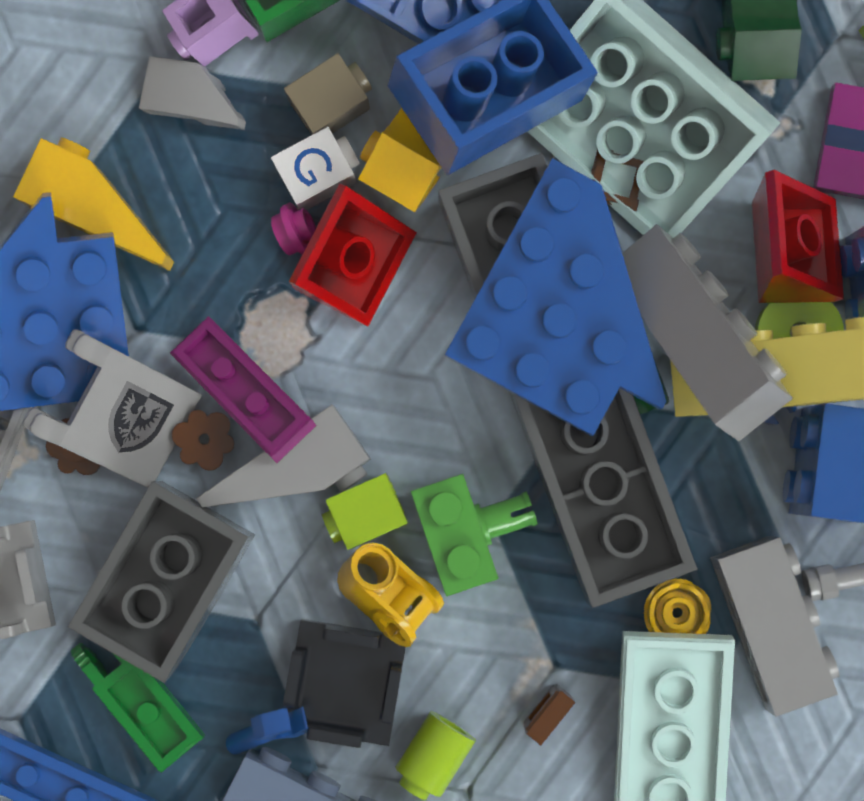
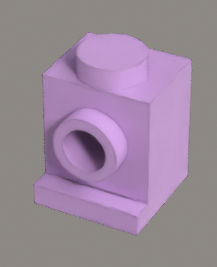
(207, 27)

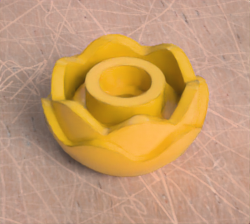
(681, 594)

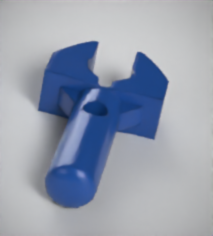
(268, 727)

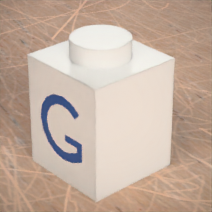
(316, 167)

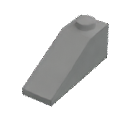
(319, 461)

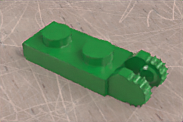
(142, 708)

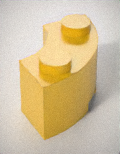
(400, 163)

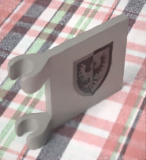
(122, 415)

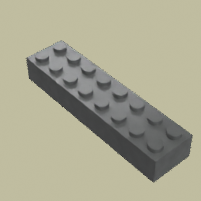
(600, 485)

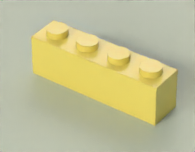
(817, 364)

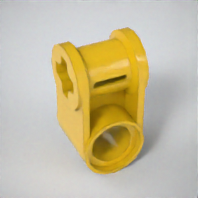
(392, 595)

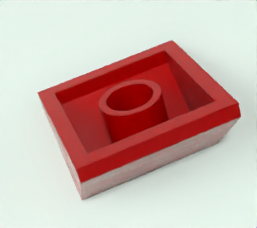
(795, 242)
(352, 256)

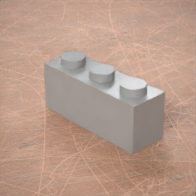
(776, 624)

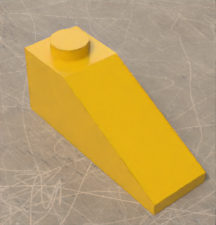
(86, 199)

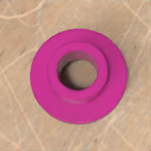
(293, 228)

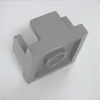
(23, 582)

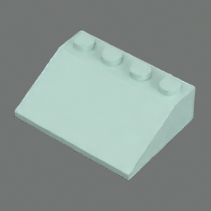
(658, 105)

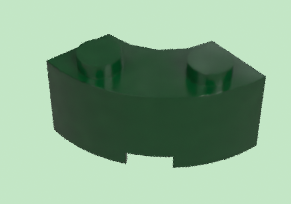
(759, 39)

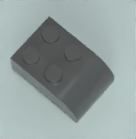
(161, 580)

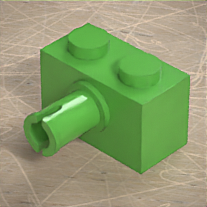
(463, 531)

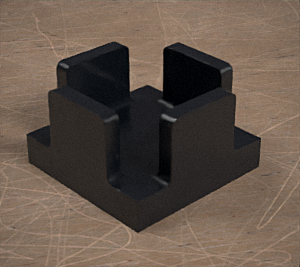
(345, 683)

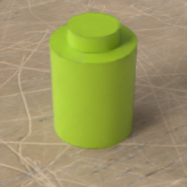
(433, 756)

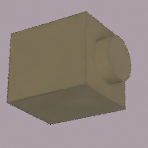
(330, 95)

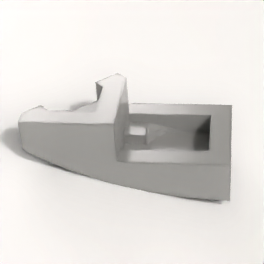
(187, 92)

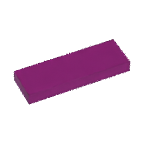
(243, 389)

